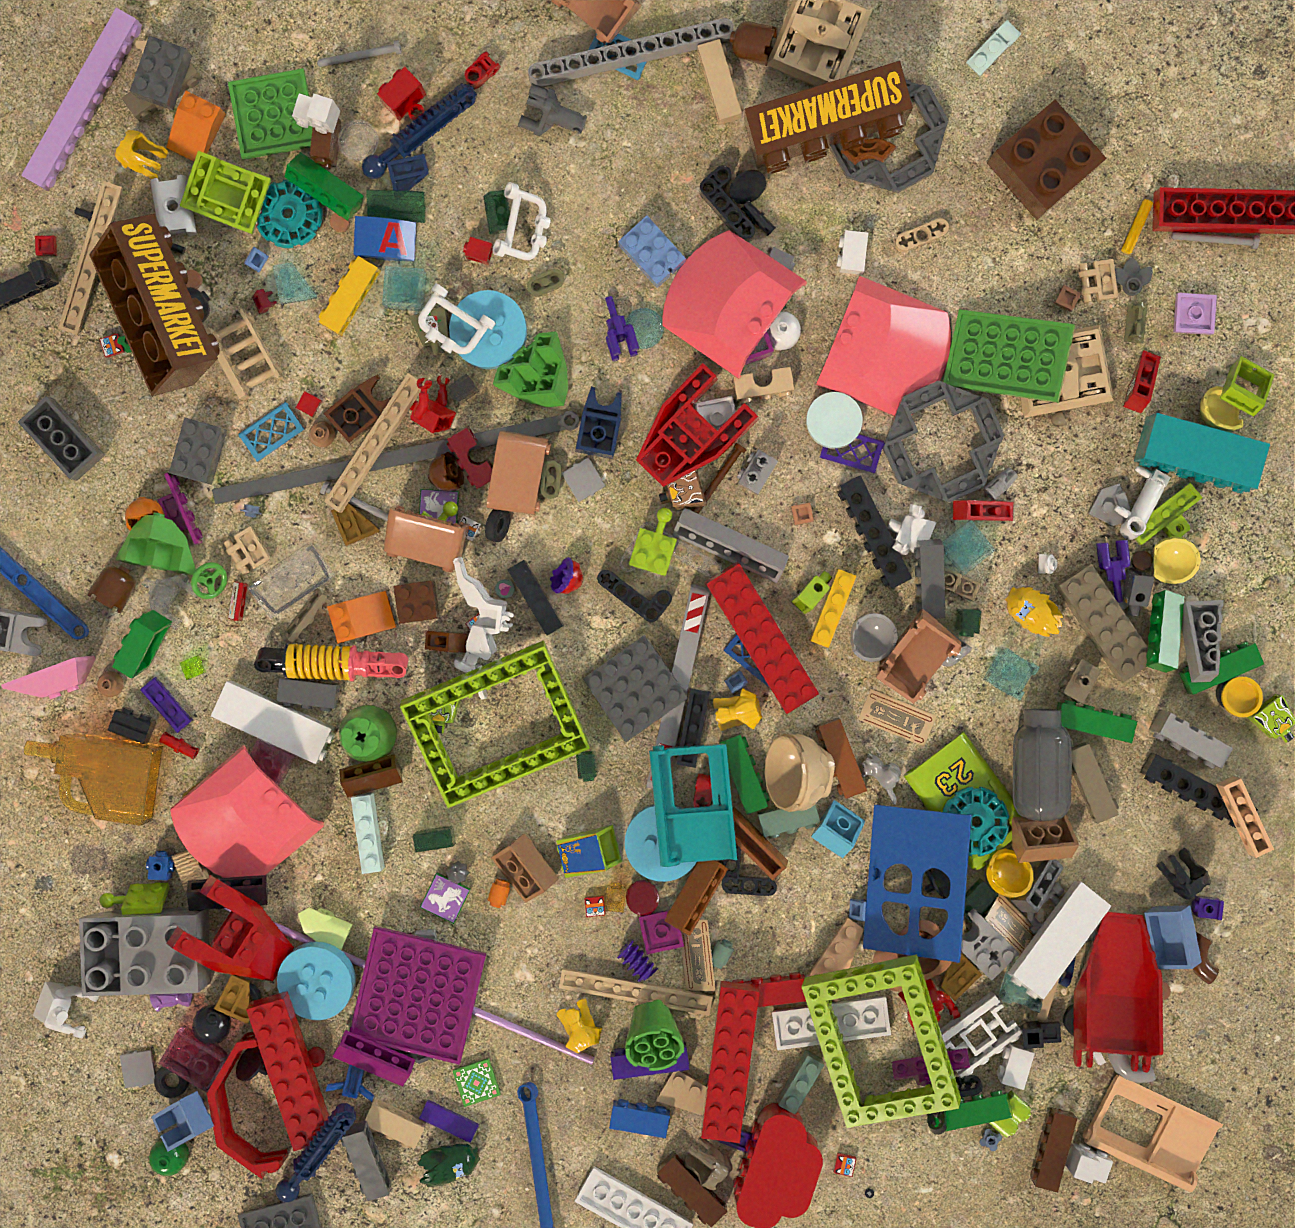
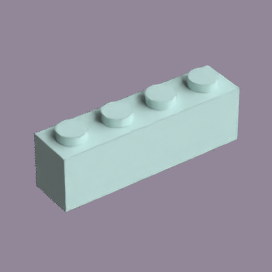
(367, 833)

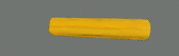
(1137, 226)

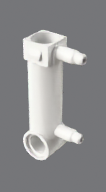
(1145, 504)

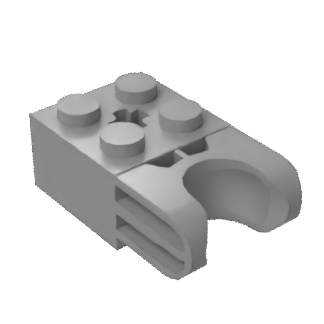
(14, 631)
(986, 947)

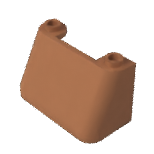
(604, 16)
(517, 472)
(424, 538)
(917, 656)

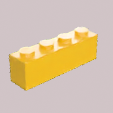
(349, 295)
(832, 608)

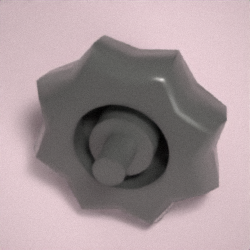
(457, 872)

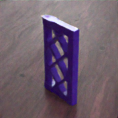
(857, 464)

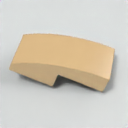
(961, 585)

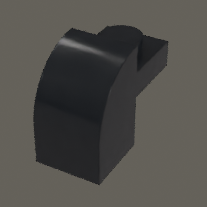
(1037, 1033)

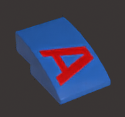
(384, 239)

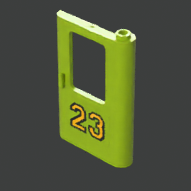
(952, 769)

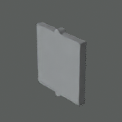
(583, 479)
(138, 1068)

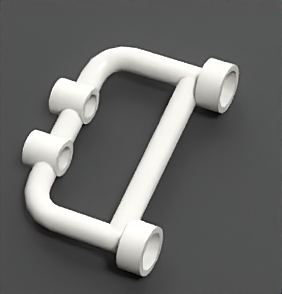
(541, 221)
(448, 344)

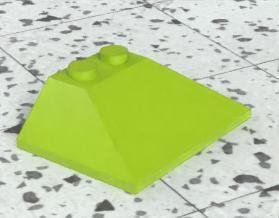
(225, 192)

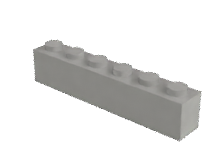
(730, 545)

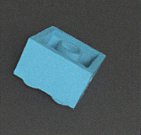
(838, 829)

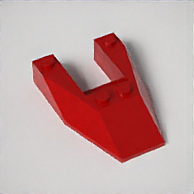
(684, 439)
(246, 942)

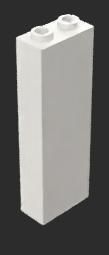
(273, 722)
(1058, 940)

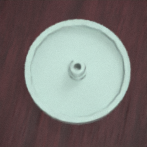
(834, 420)

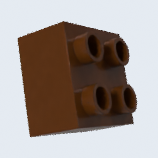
(1046, 159)

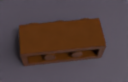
(370, 775)

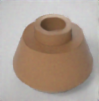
(323, 439)
(114, 682)

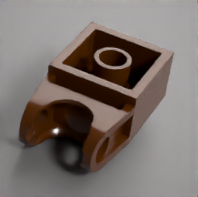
(360, 402)

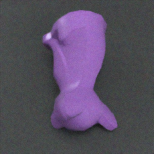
(169, 1000)

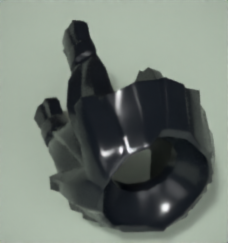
(1182, 884)

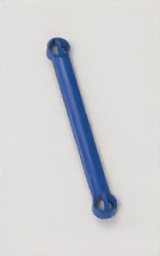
(536, 1154)

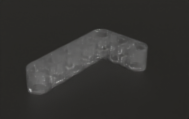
(687, 558)

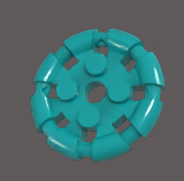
(296, 222)
(986, 815)

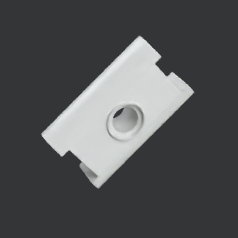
(168, 193)

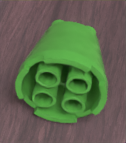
(379, 732)
(653, 1037)

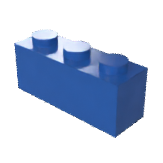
(639, 1118)

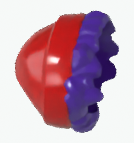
(566, 577)

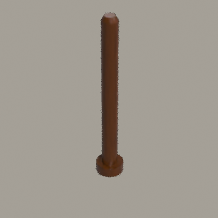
(721, 474)

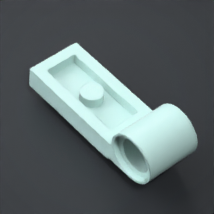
(993, 48)

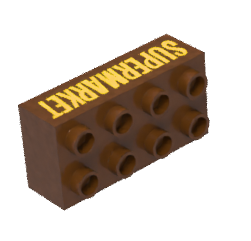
(827, 116)
(154, 304)

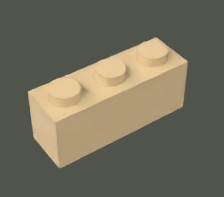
(395, 1123)

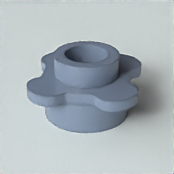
(251, 510)
(988, 1133)

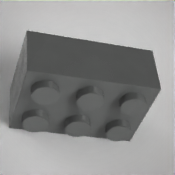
(161, 72)
(198, 451)

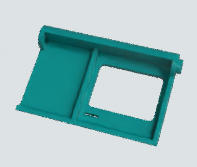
(693, 832)

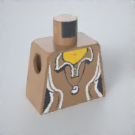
(685, 492)

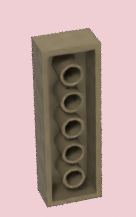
(1104, 622)

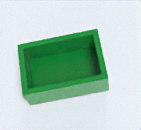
(141, 643)

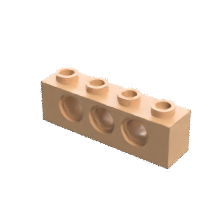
(1244, 816)

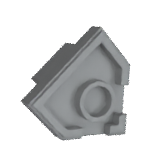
(1105, 503)

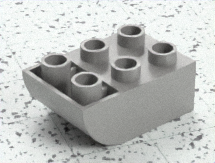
(132, 955)

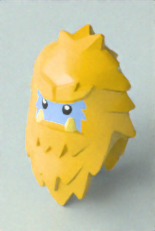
(1034, 611)

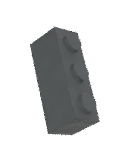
(308, 694)

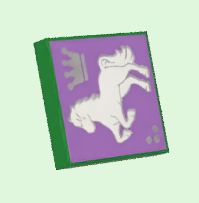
(433, 501)
(445, 898)

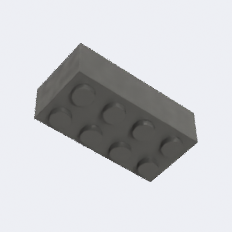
(61, 438)

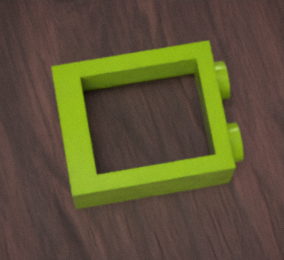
(1240, 396)

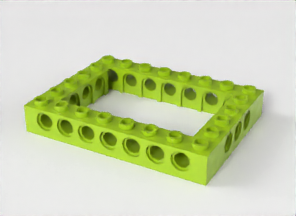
(512, 767)
(903, 972)

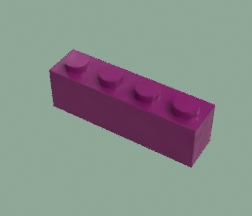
(374, 1058)

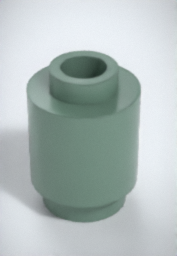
(721, 953)

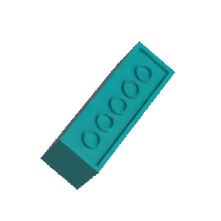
(1201, 453)

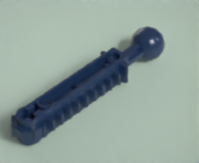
(421, 129)
(317, 1151)

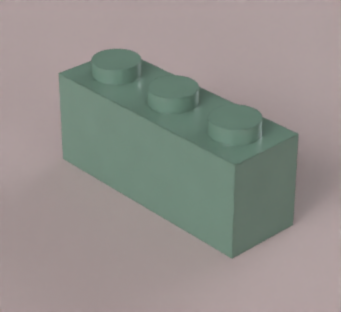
(779, 821)
(800, 1082)

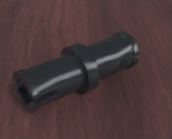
(758, 218)

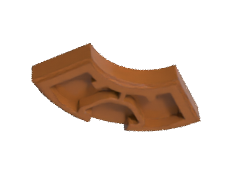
(872, 149)

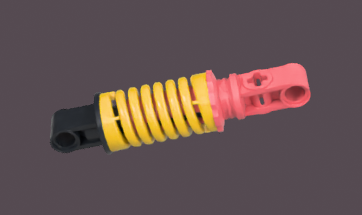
(329, 662)

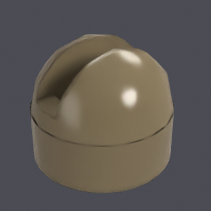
(1058, 419)

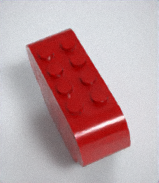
(777, 1169)

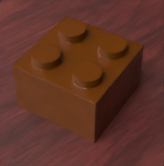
(416, 602)

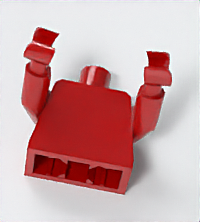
(429, 413)
(937, 998)

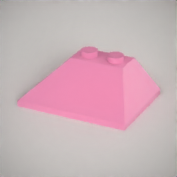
(54, 679)

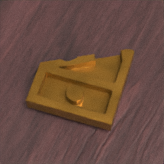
(353, 525)
(959, 977)
(235, 998)

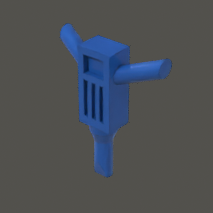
(352, 1084)

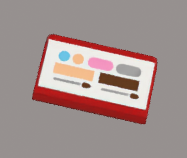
(237, 601)

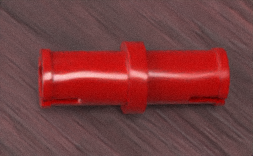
(179, 745)

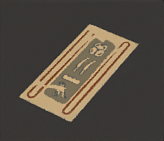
(897, 717)
(1010, 924)
(698, 959)

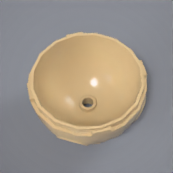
(797, 772)

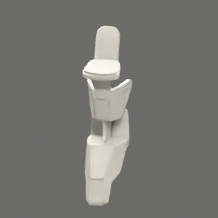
(491, 621)

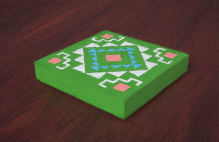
(476, 1082)

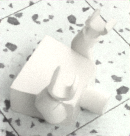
(910, 530)
(54, 1005)

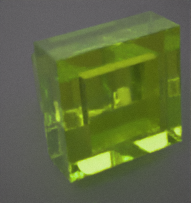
(192, 667)

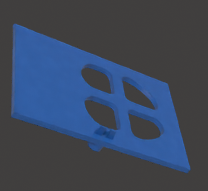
(920, 842)

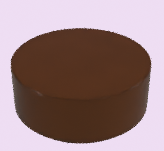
(1141, 560)

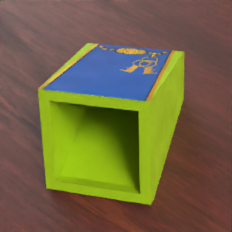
(589, 851)

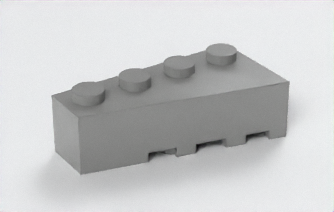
(1191, 739)

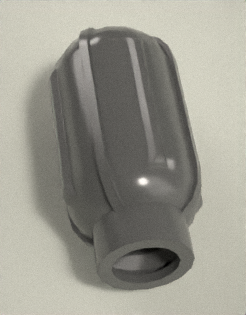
(1042, 766)

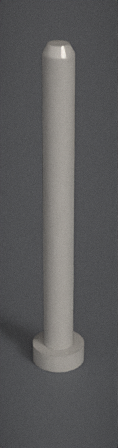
(396, 47)
(1252, 242)
(326, 488)

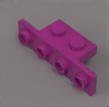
(176, 509)
(917, 1068)

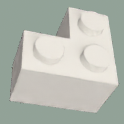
(316, 112)
(1088, 1164)

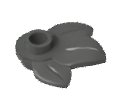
(1133, 274)

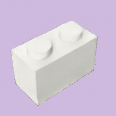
(853, 252)
(1015, 1065)

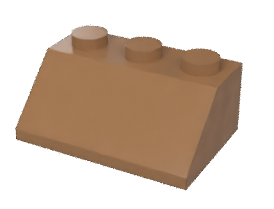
(1043, 839)
(525, 868)

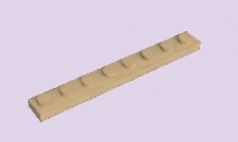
(85, 272)
(374, 443)
(635, 991)

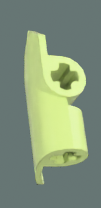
(324, 927)

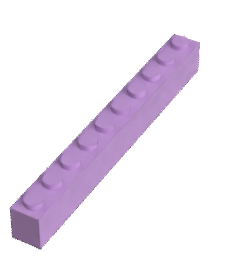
(82, 99)

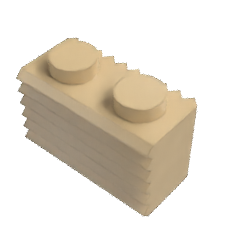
(189, 868)

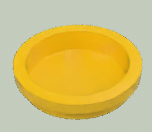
(1242, 696)

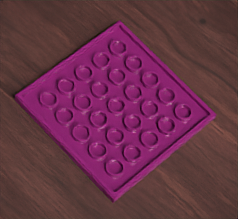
(417, 994)

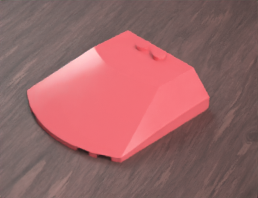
(727, 299)
(886, 347)
(241, 820)

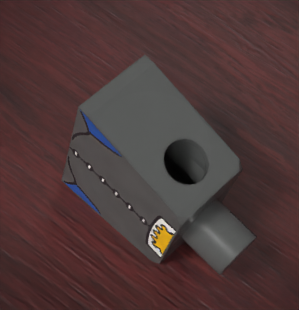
(1137, 590)

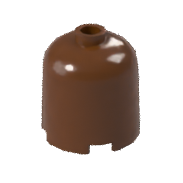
(753, 41)
(113, 587)

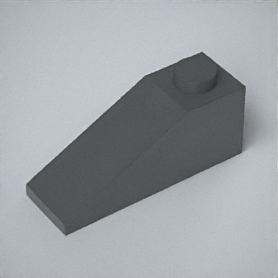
(1044, 879)

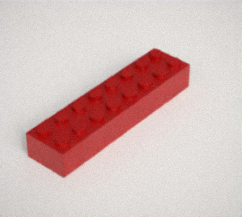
(1224, 210)
(761, 637)
(730, 1061)
(288, 1067)

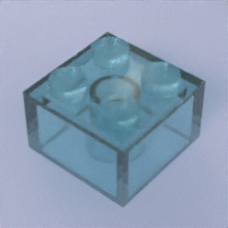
(404, 288)
(967, 547)

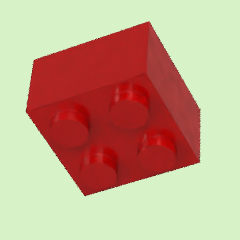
(401, 93)

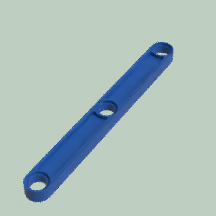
(41, 596)

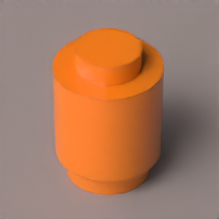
(499, 893)

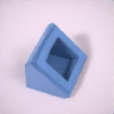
(256, 259)
(736, 682)
(857, 909)

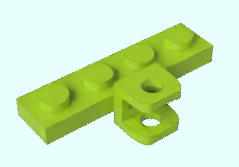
(1169, 515)

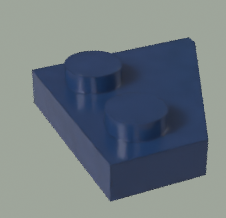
(407, 172)

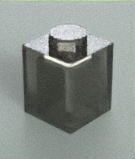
(462, 389)

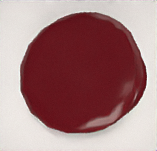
(642, 897)

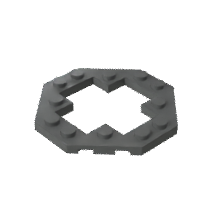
(927, 144)
(981, 456)

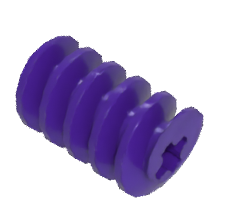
(636, 961)

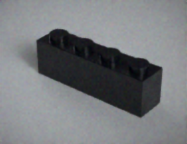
(535, 597)
(694, 725)
(251, 886)

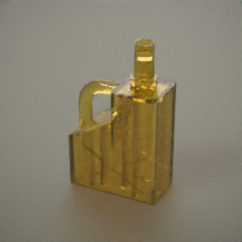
(113, 773)

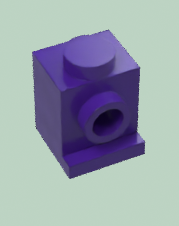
(1215, 907)

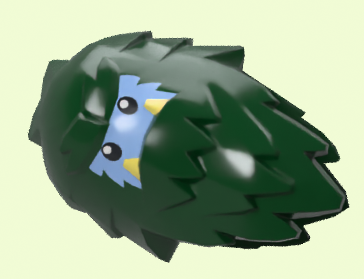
(448, 1164)

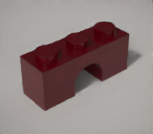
(478, 472)

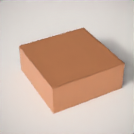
(1067, 298)
(802, 513)

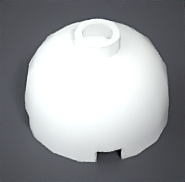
(784, 331)

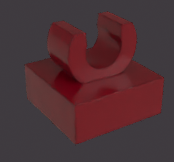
(261, 301)

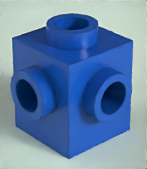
(160, 866)

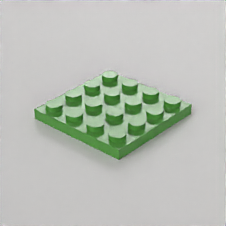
(265, 111)

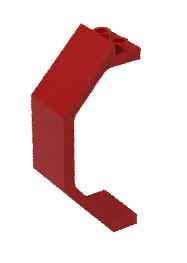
(226, 1138)

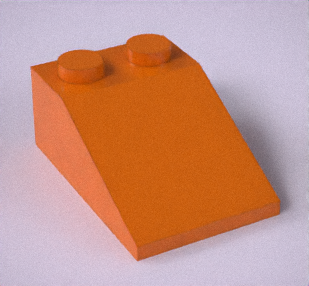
(194, 126)
(361, 617)

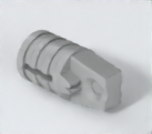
(1000, 484)

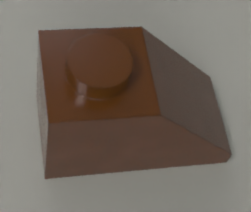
(445, 641)

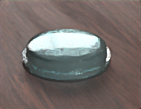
(647, 327)

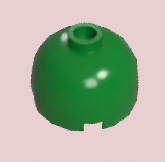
(168, 1162)

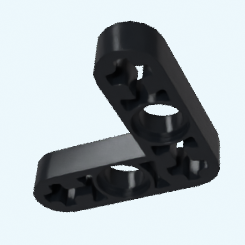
(734, 875)
(968, 1091)

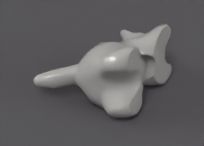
(886, 775)

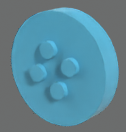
(496, 344)
(643, 848)
(317, 980)

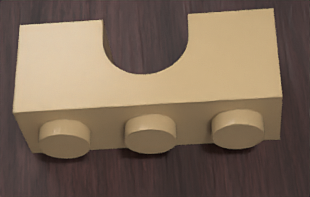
(780, 384)

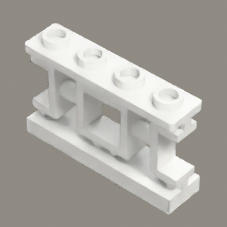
(970, 1020)

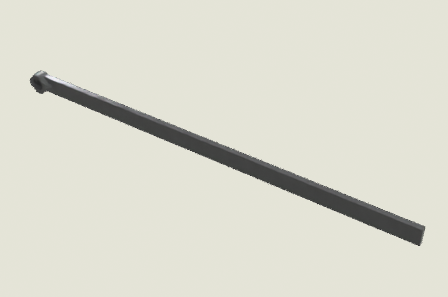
(385, 460)

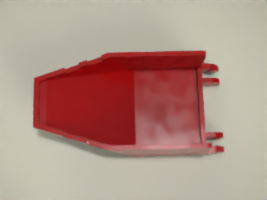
(1119, 994)

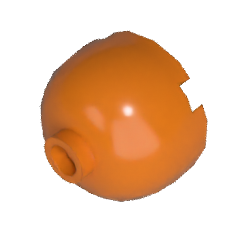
(139, 508)

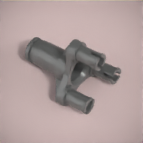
(552, 113)

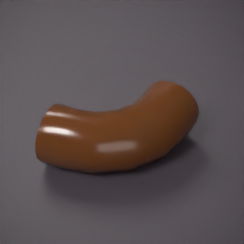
(1205, 970)

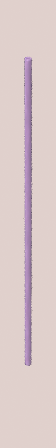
(476, 1011)

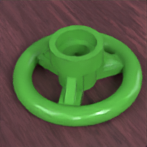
(201, 576)

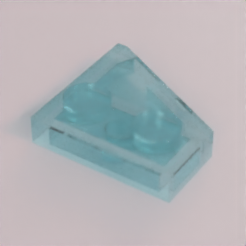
(291, 284)

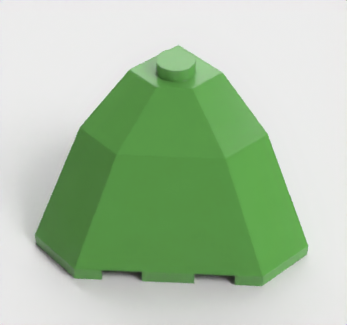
(536, 372)
(157, 544)

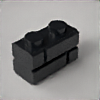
(131, 725)

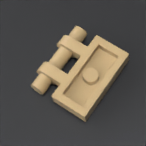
(1104, 279)
(251, 547)

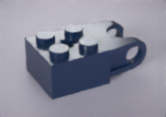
(601, 419)

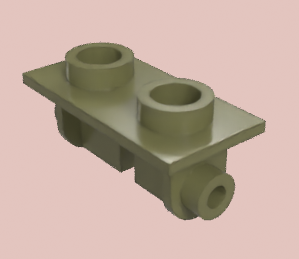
(1135, 322)

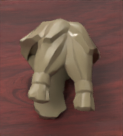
(716, 1160)

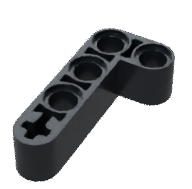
(730, 207)
(36, 280)
(626, 599)

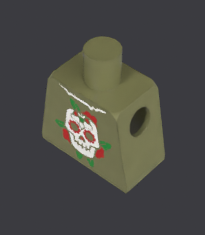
(437, 319)

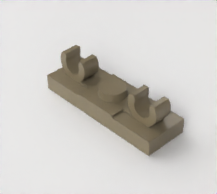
(306, 616)

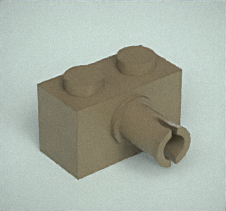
(1079, 680)

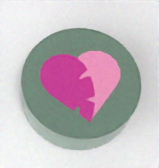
(504, 588)

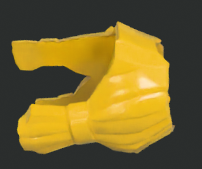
(127, 156)
(741, 710)
(581, 1030)

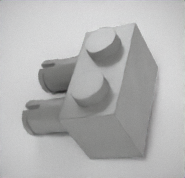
(757, 471)

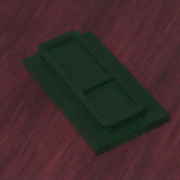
(396, 205)

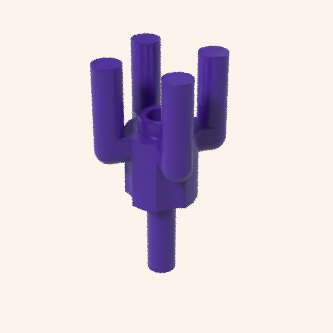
(618, 332)
(1114, 566)

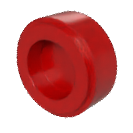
(316, 1056)

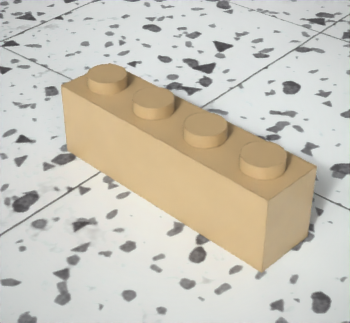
(719, 81)

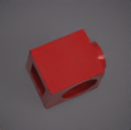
(478, 250)

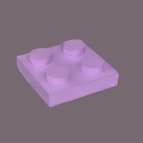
(1194, 313)

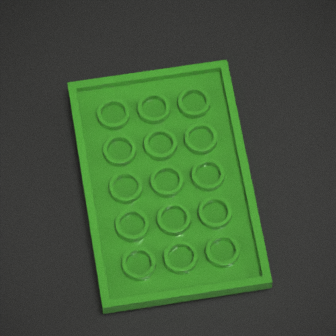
(1009, 355)

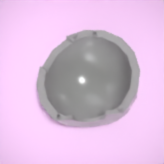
(873, 637)

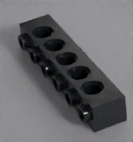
(901, 573)
(1156, 764)

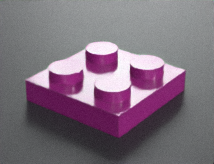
(658, 934)

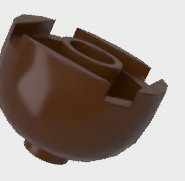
(445, 474)

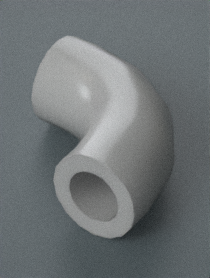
(1122, 1066)

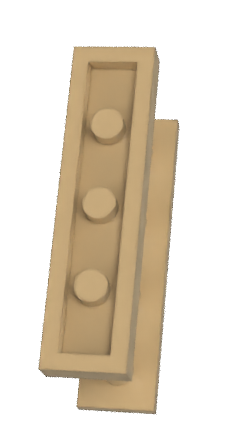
(232, 371)

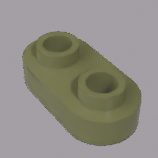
(545, 282)
(551, 479)

